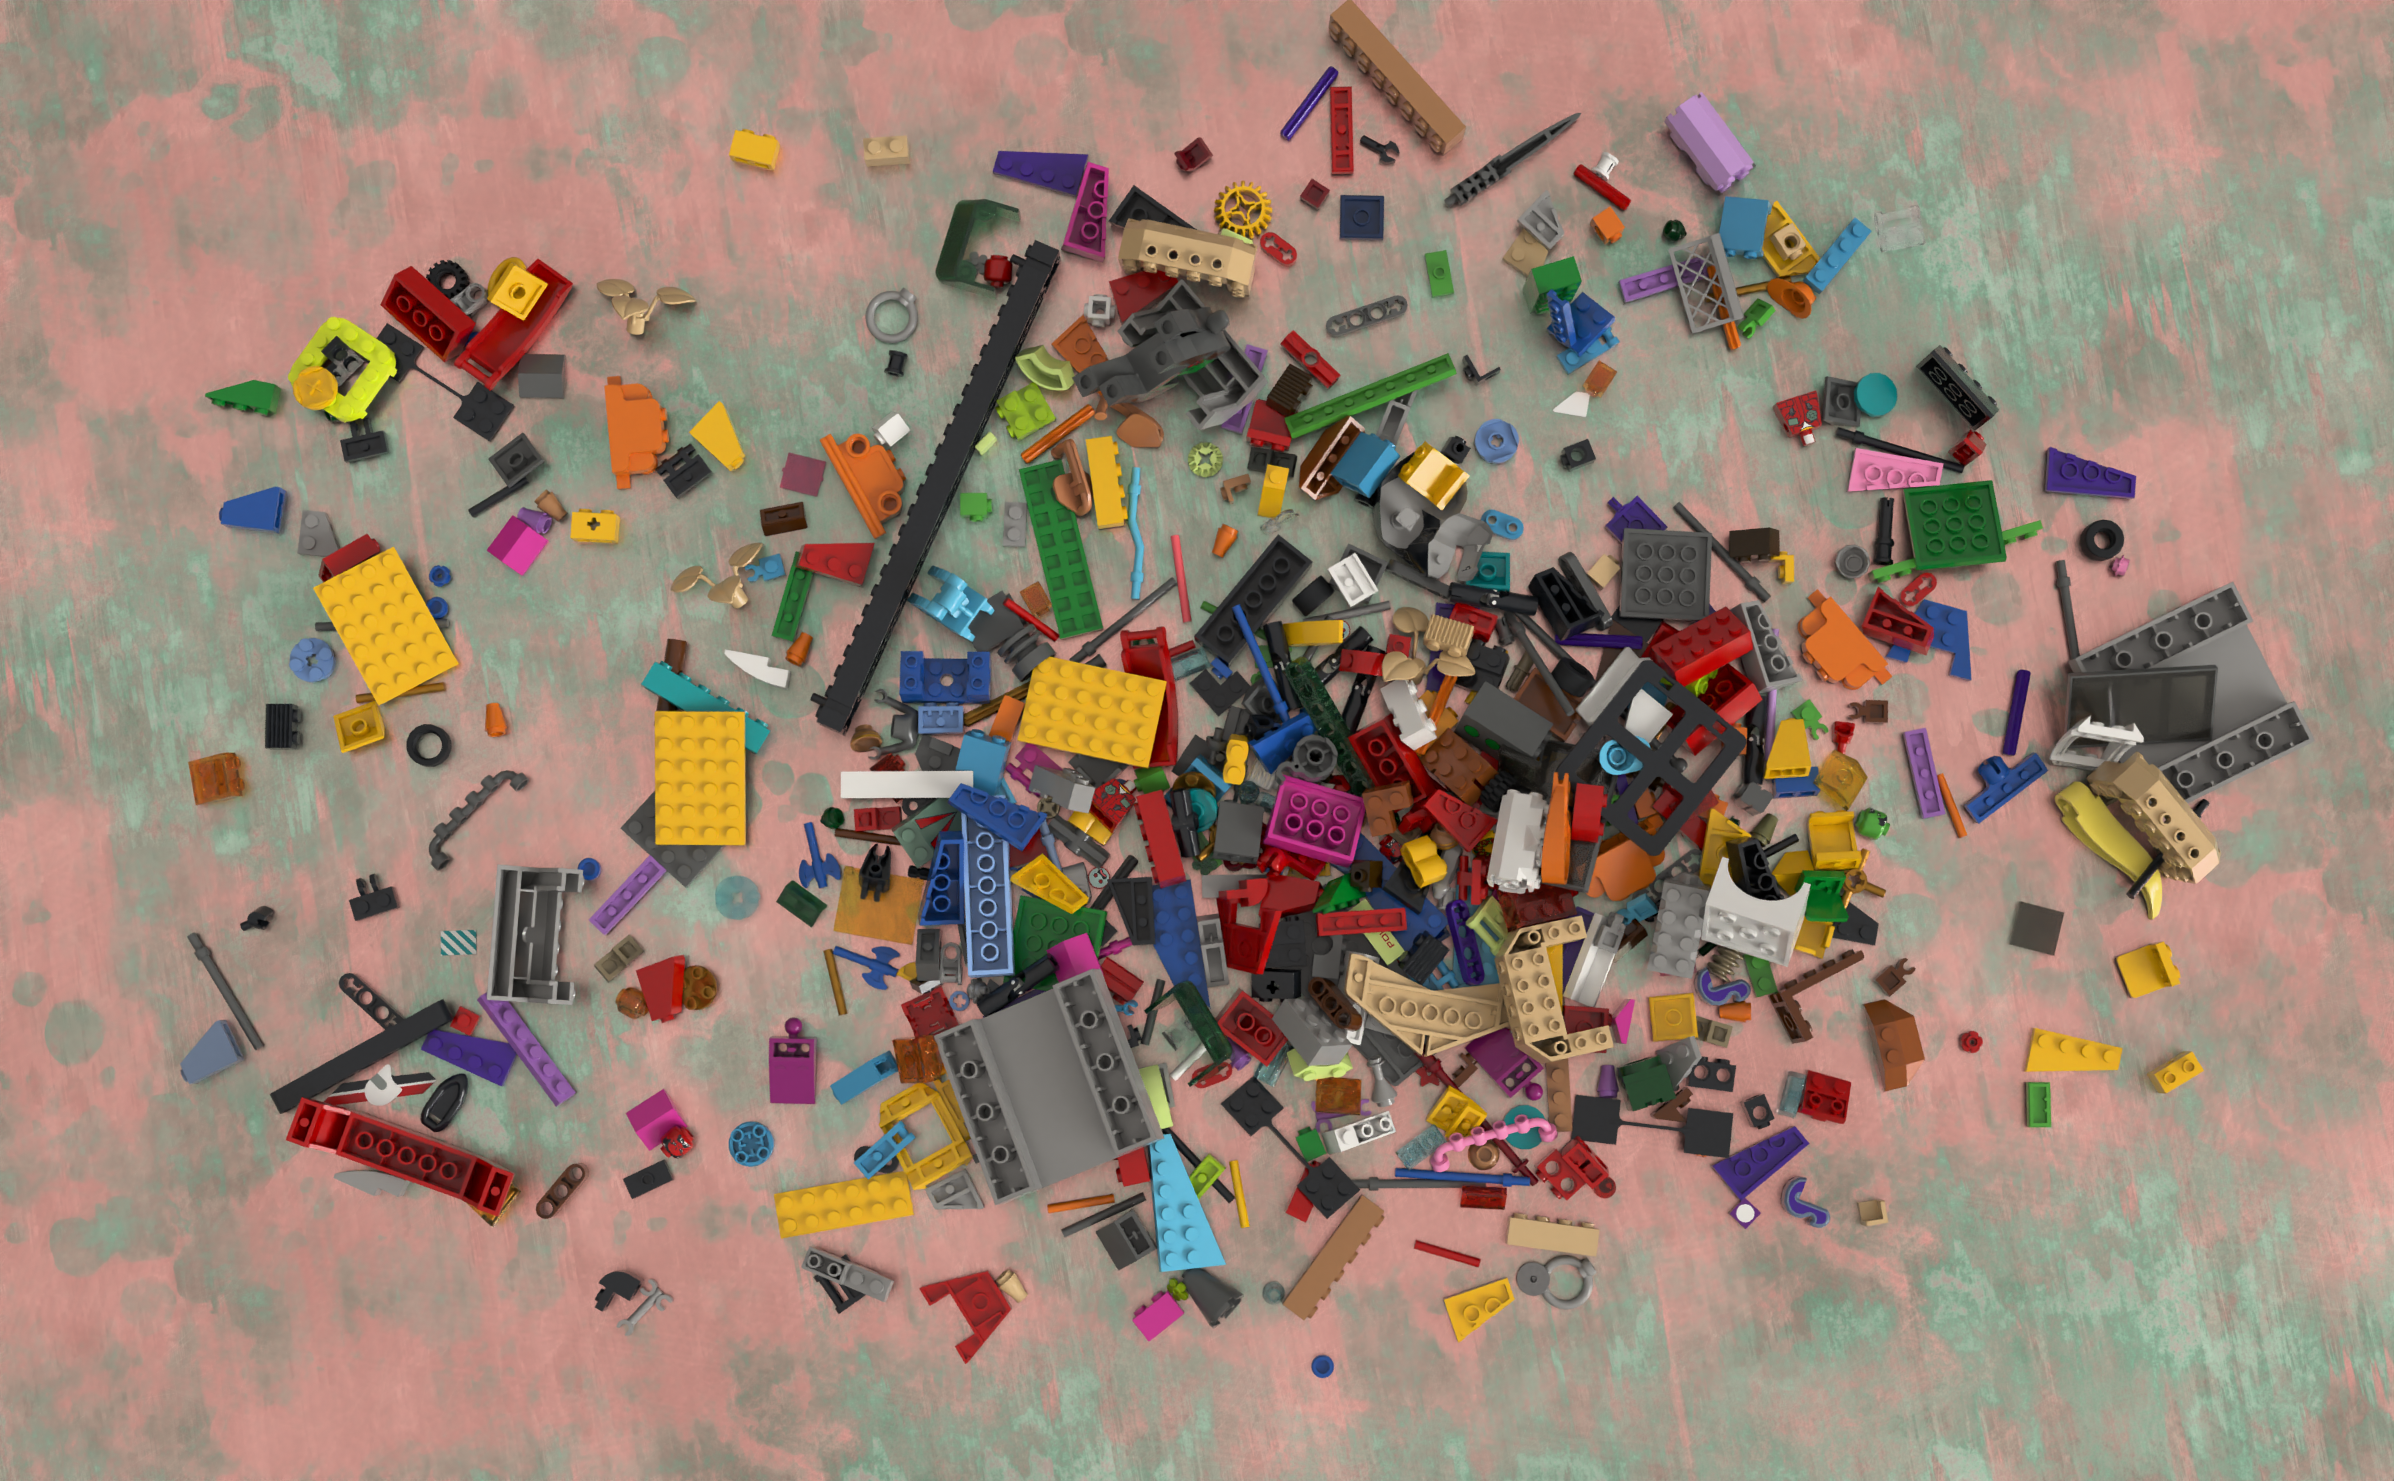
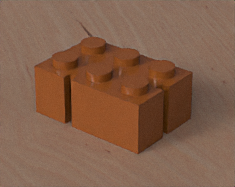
(1540, 699)
(1458, 766)

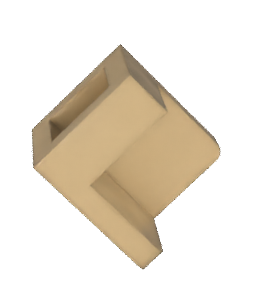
(1872, 1212)

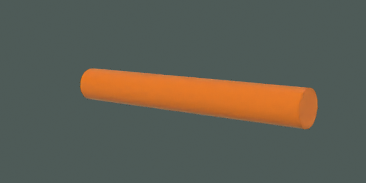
(1951, 806)
(1081, 1203)

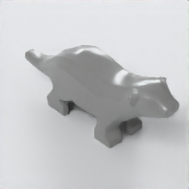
(1452, 859)

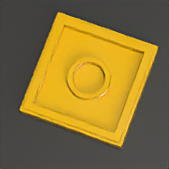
(1673, 1017)

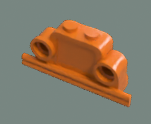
(634, 430)
(868, 478)
(1839, 646)
(1624, 866)

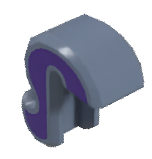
(1721, 994)
(1798, 1208)

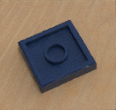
(1361, 217)

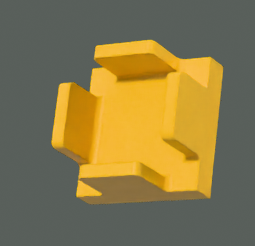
(1814, 938)

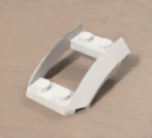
(2119, 739)

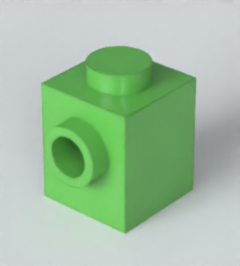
(975, 506)
(1151, 779)

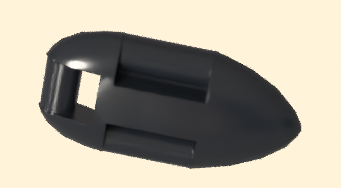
(445, 1102)

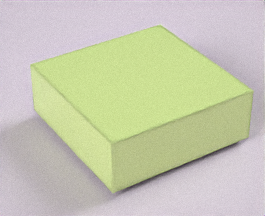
(985, 443)

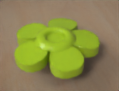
(1177, 1289)

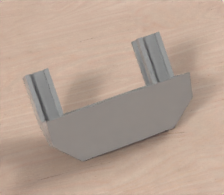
(1223, 384)
(527, 934)

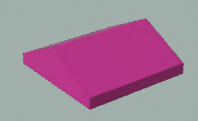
(517, 545)
(1074, 957)
(1621, 1021)
(654, 1118)

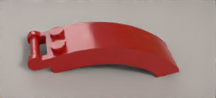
(509, 337)
(1155, 663)

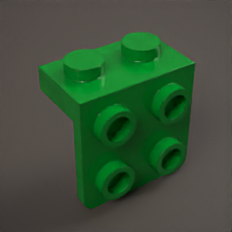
(1824, 898)

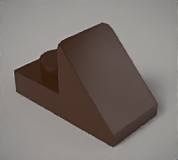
(1668, 1110)

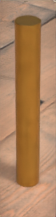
(835, 982)

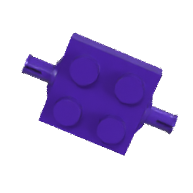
(1634, 516)

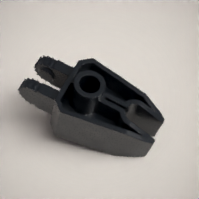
(875, 873)

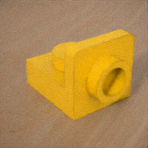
(1786, 569)

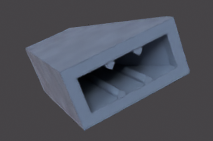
(212, 1054)

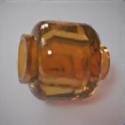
(631, 1003)

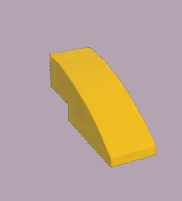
(1314, 633)

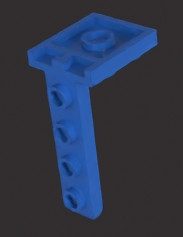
(1577, 323)

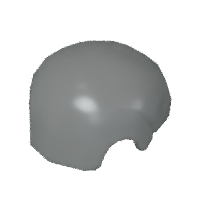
(1852, 561)

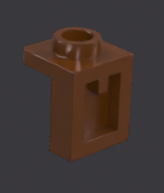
(1463, 1073)

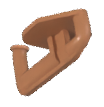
(1138, 427)
(1075, 488)

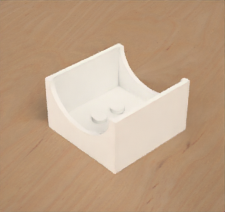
(1753, 924)

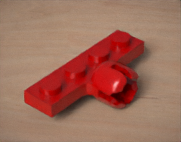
(1278, 859)

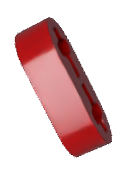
(1275, 253)
(1921, 593)
(1215, 1079)

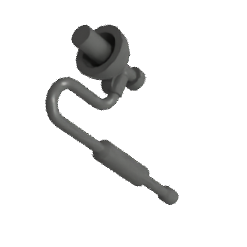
(1217, 743)

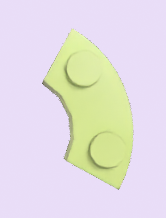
(1044, 369)
(1308, 1073)
(1154, 1085)

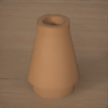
(549, 504)

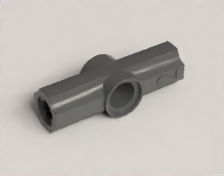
(1078, 842)

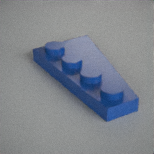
(1007, 820)

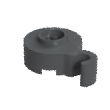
(1302, 765)

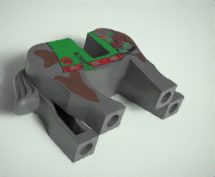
(1182, 346)

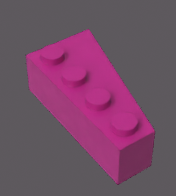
(1088, 219)

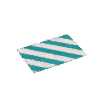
(458, 942)

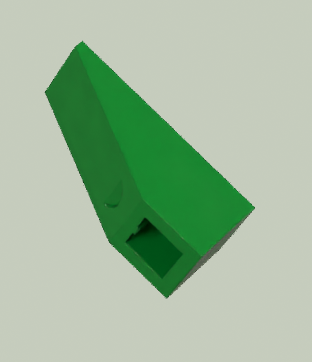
(253, 394)
(1338, 895)

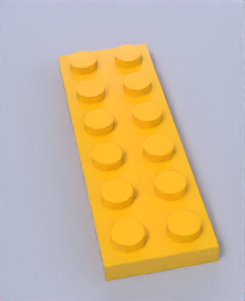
(843, 1204)

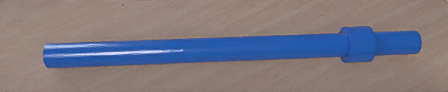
(1279, 706)
(1505, 1179)

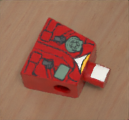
(1800, 416)
(1112, 803)

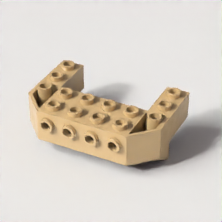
(1234, 254)
(2134, 784)
(1533, 997)

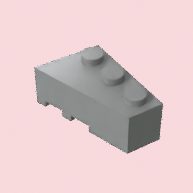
(1065, 787)

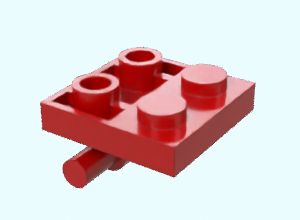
(1473, 878)
(1825, 1097)

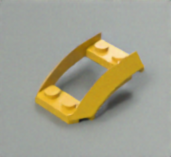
(939, 1162)

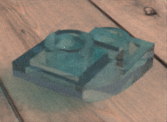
(1421, 1147)

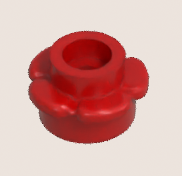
(1965, 1042)

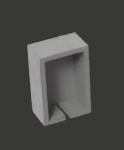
(1311, 1032)

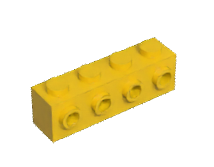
(1104, 481)

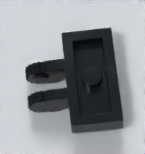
(365, 445)
(373, 903)

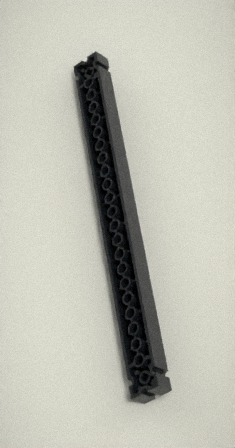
(939, 488)

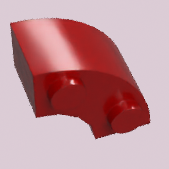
(1587, 813)

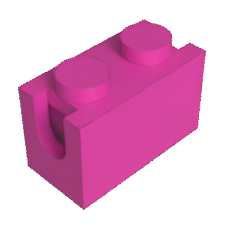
(1158, 1315)

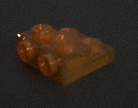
(216, 778)
(917, 1059)

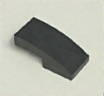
(1261, 457)

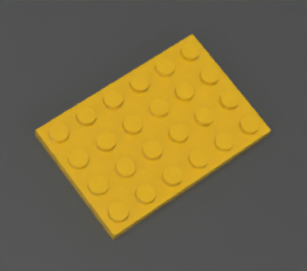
(385, 625)
(1092, 711)
(700, 778)

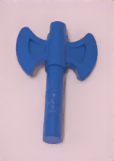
(818, 868)
(878, 966)

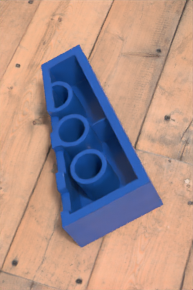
(944, 888)

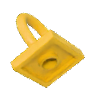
(516, 289)

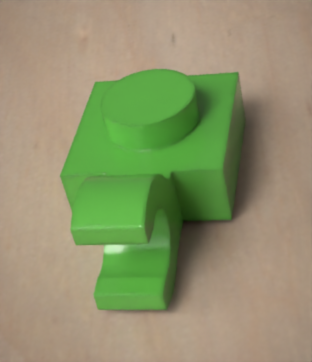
(1756, 314)

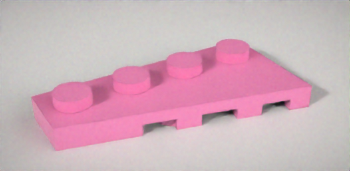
(1886, 471)

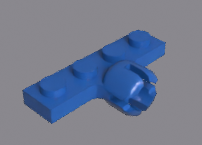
(2003, 784)

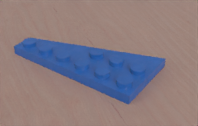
(1178, 935)

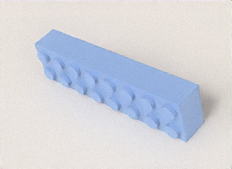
(987, 901)

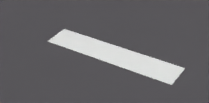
(903, 784)

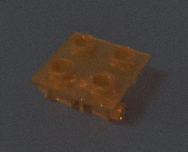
(1338, 1096)

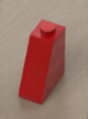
(348, 557)
(1291, 895)
(663, 987)
(1298, 1204)

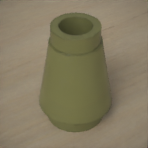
(1765, 829)

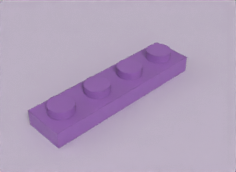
(1659, 280)
(1238, 420)
(1924, 773)
(627, 895)

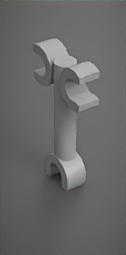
(655, 1296)

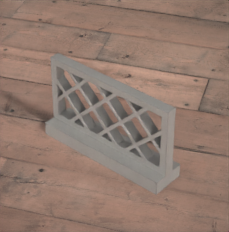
(1725, 279)

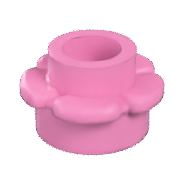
(2120, 566)

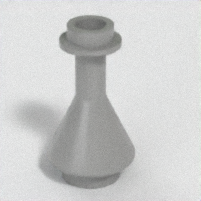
(1383, 1092)

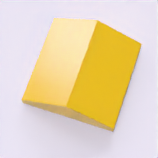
(359, 726)

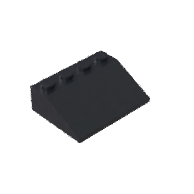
(1957, 387)

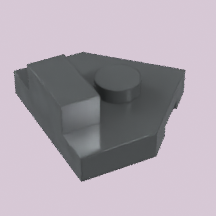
(936, 755)

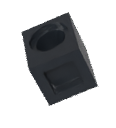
(1582, 447)
(1748, 1106)

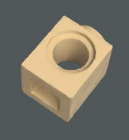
(1788, 233)
(1603, 571)

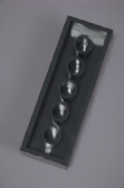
(1259, 596)

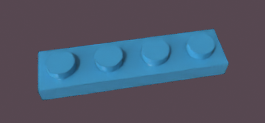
(1837, 255)

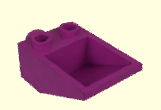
(1502, 1060)
(792, 1071)

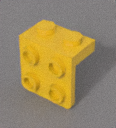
(2148, 969)

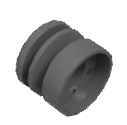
(1025, 651)

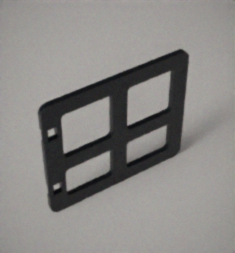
(1655, 762)

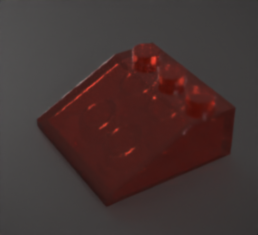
(1535, 907)

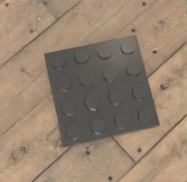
(1665, 574)
(681, 861)

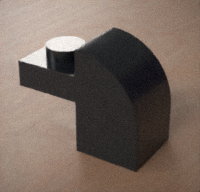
(617, 1282)

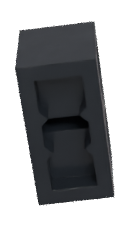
(1710, 1079)

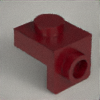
(1193, 155)

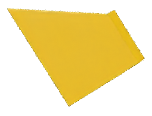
(1790, 868)

